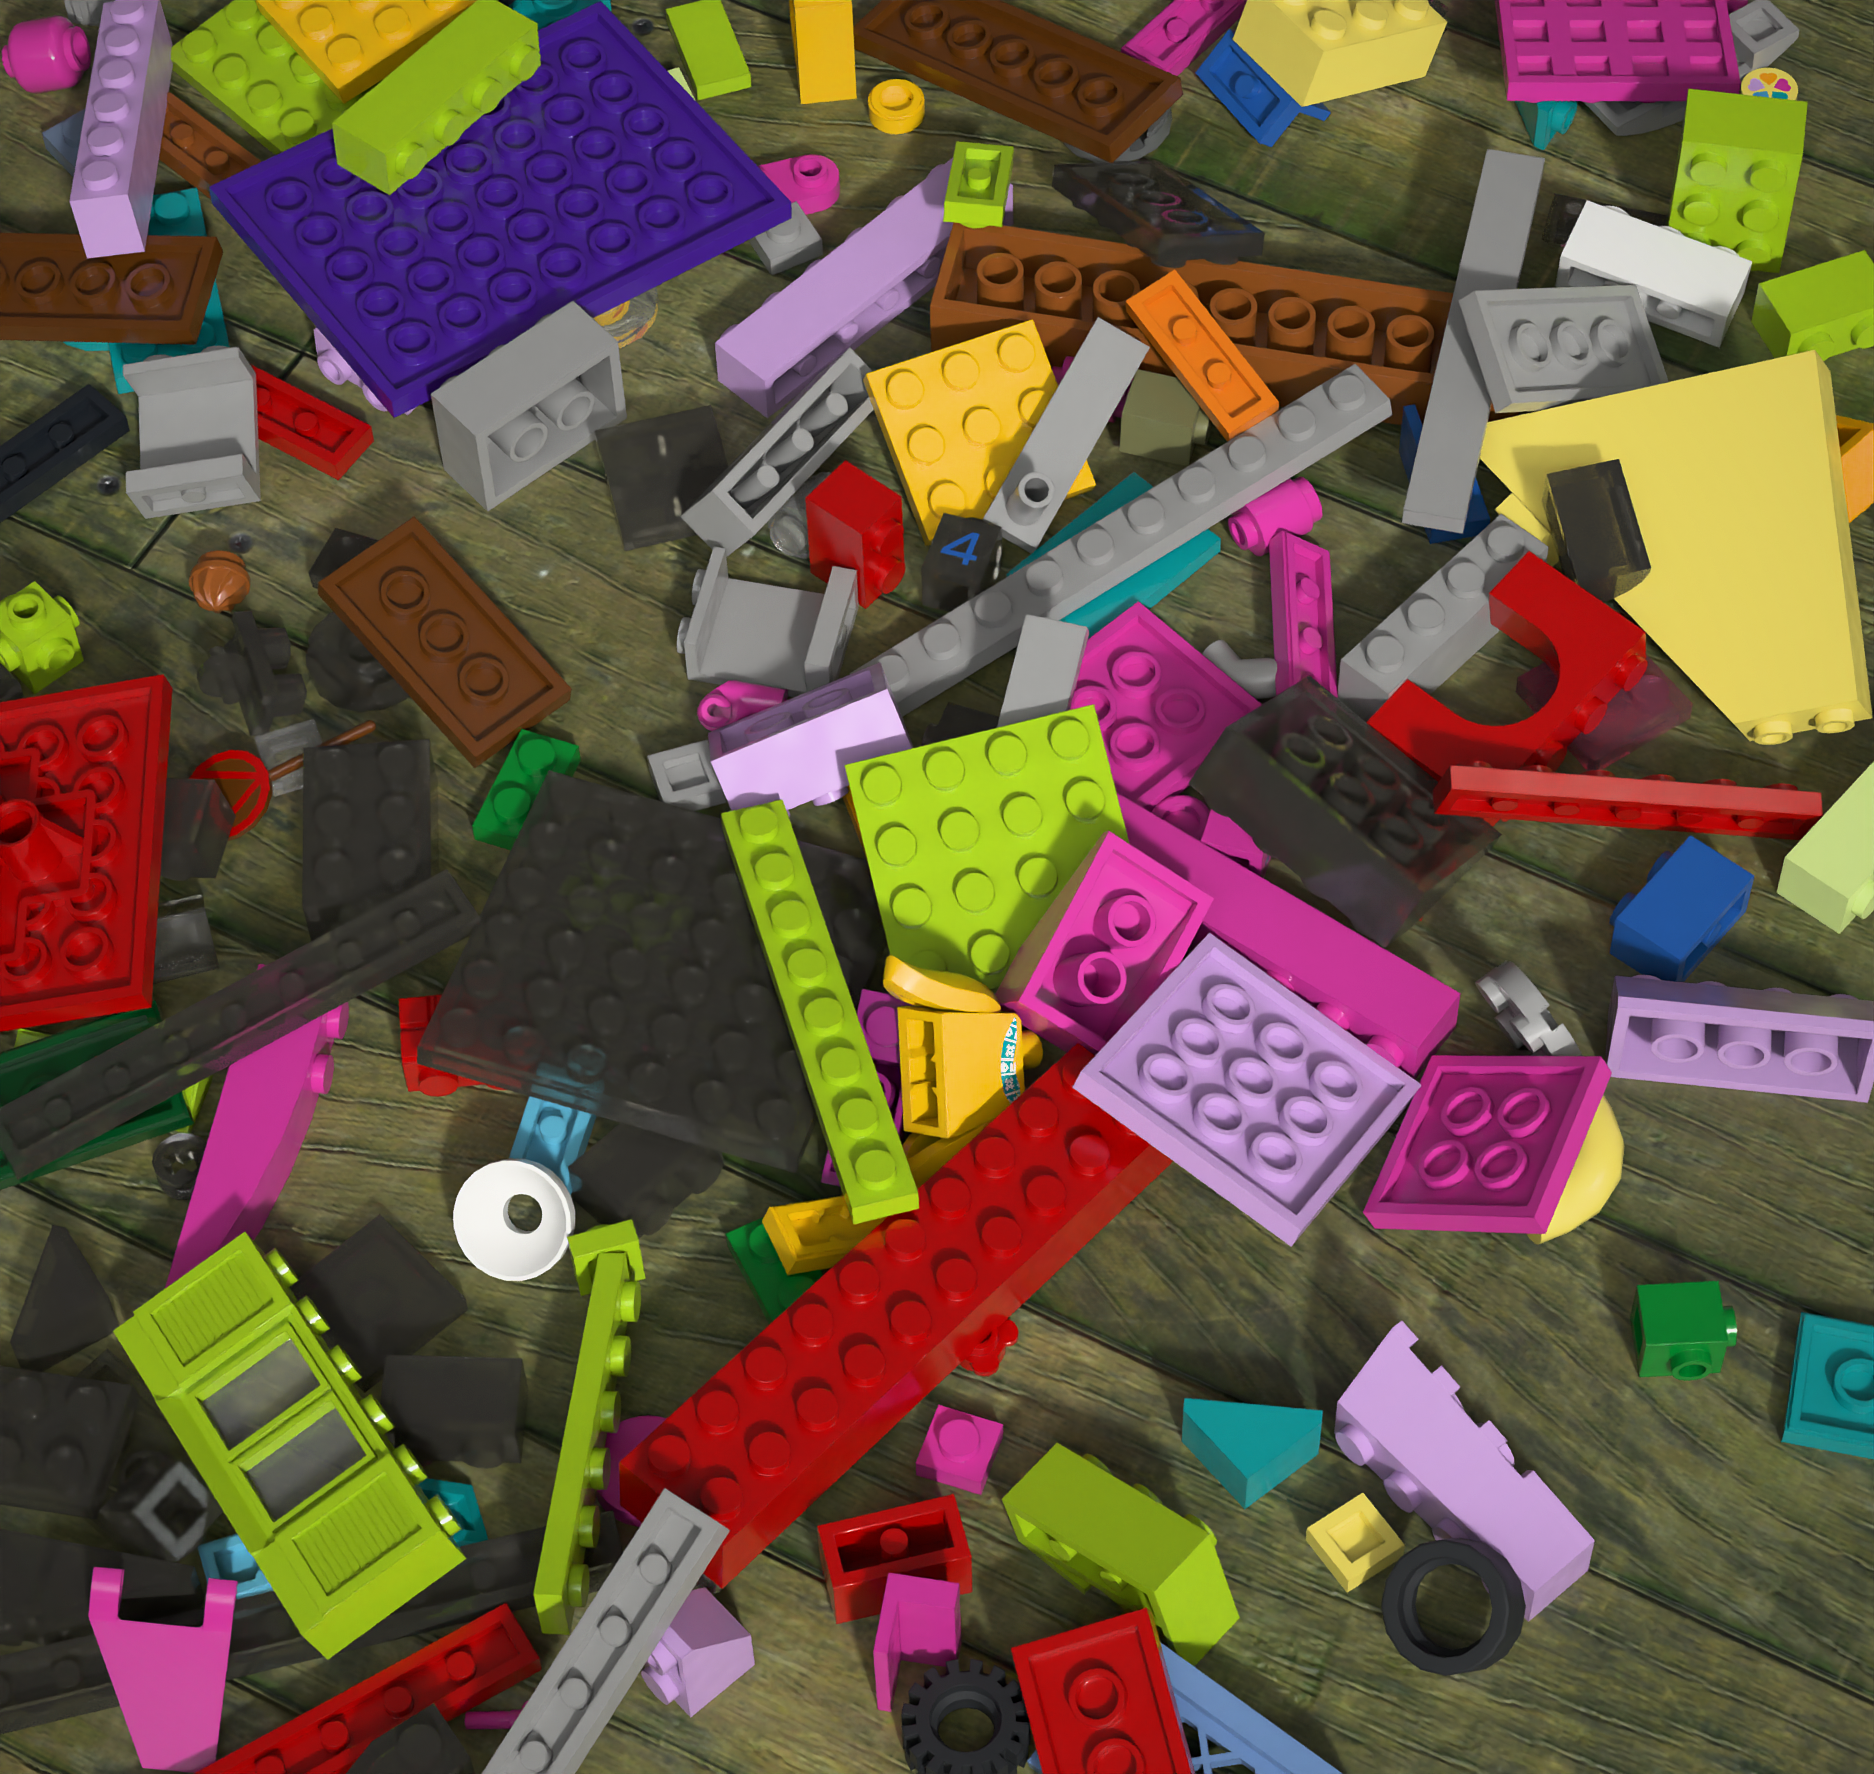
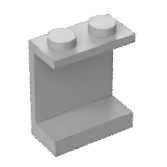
(195, 432)
(767, 630)

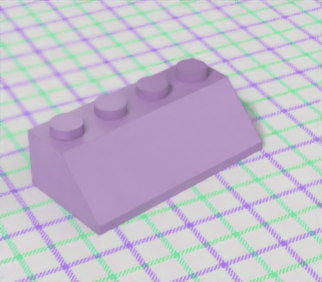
(1741, 1038)

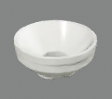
(490, 1236)

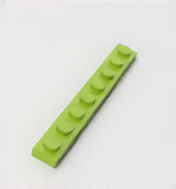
(819, 1013)

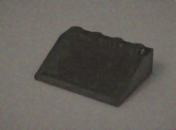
(1341, 809)

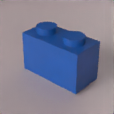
(1680, 911)

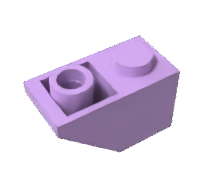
(698, 1654)

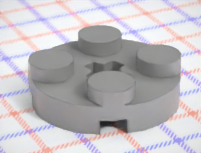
(1524, 1013)

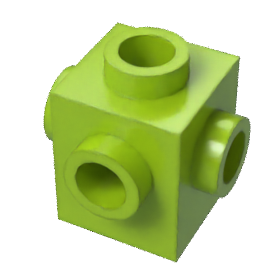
(38, 636)

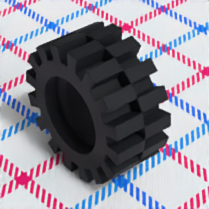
(965, 1690)

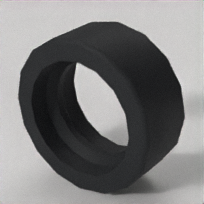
(1401, 1613)

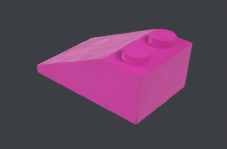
(1102, 946)

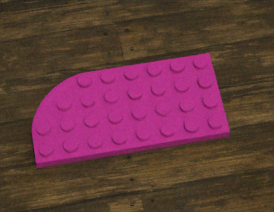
(1615, 49)

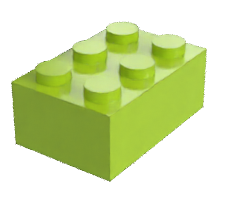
(1738, 173)

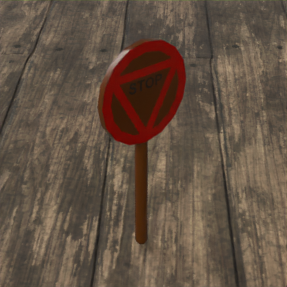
(248, 782)

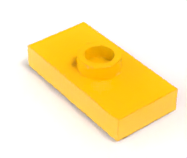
(814, 1233)

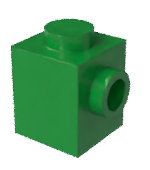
(1681, 1329)

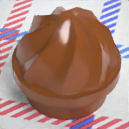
(219, 581)

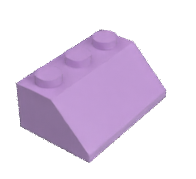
(805, 742)

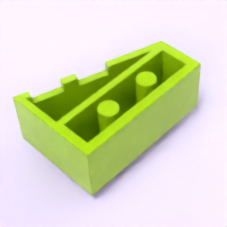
(1125, 1546)

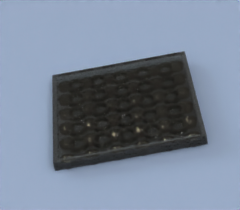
(633, 977)

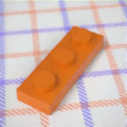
(1201, 355)

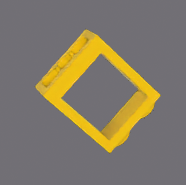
(823, 49)

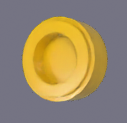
(896, 106)

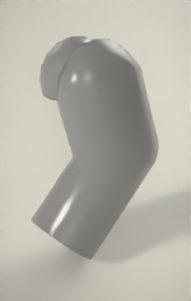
(1253, 675)

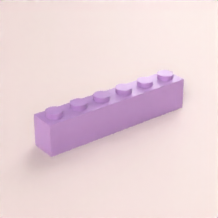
(122, 128)
(840, 298)

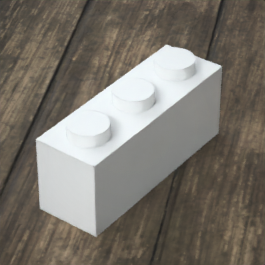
(1677, 278)

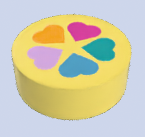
(1769, 83)

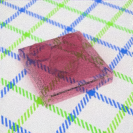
(1630, 719)

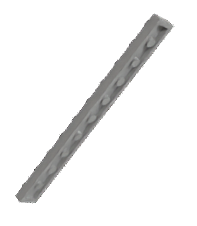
(1133, 536)

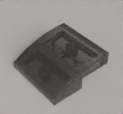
(659, 472)

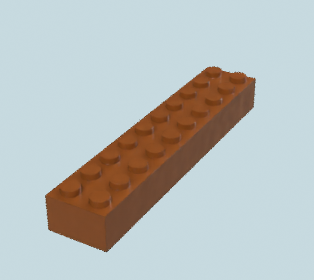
(1283, 321)

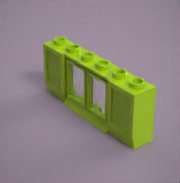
(291, 1444)

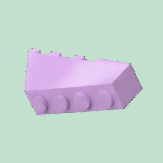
(1457, 1471)

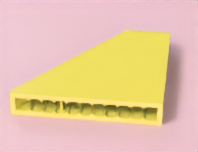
(1740, 532)

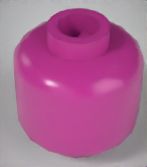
(46, 54)

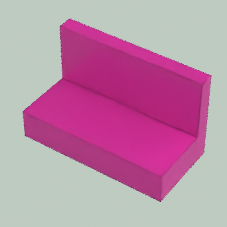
(915, 1625)

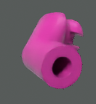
(736, 701)

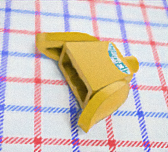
(956, 1060)

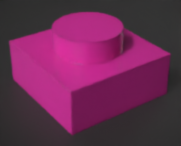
(959, 1449)

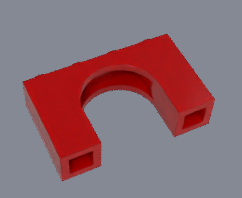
(1570, 630)

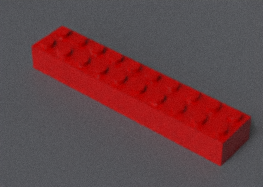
(893, 1317)

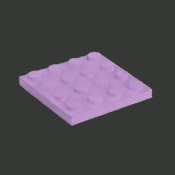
(1247, 1088)

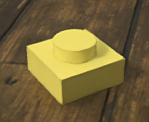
(1520, 515)
(1355, 1542)

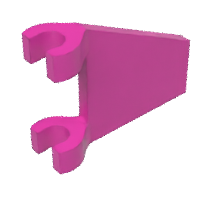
(166, 1674)

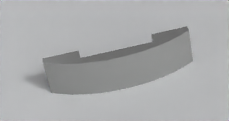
(1759, 38)

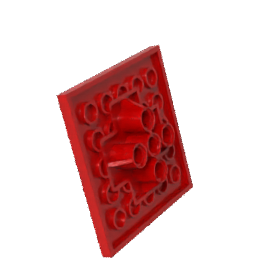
(81, 850)

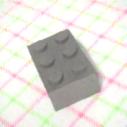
(529, 405)

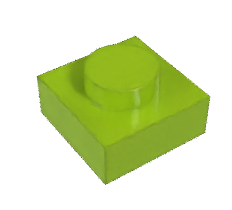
(604, 1239)

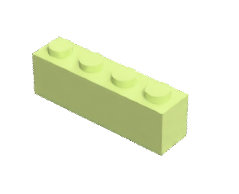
(1834, 862)

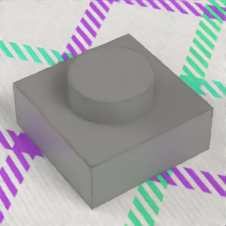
(788, 243)
(686, 777)

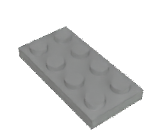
(1561, 344)

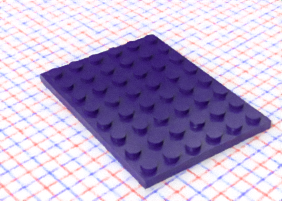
(561, 194)

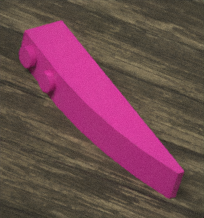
(257, 1137)

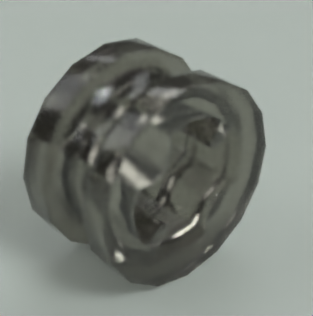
(180, 1148)

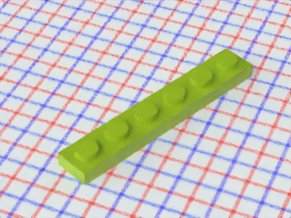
(583, 1459)

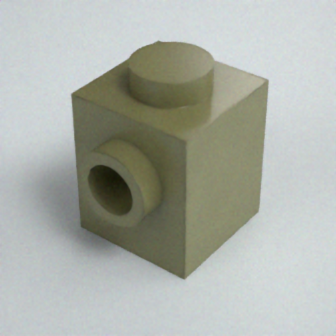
(1162, 420)

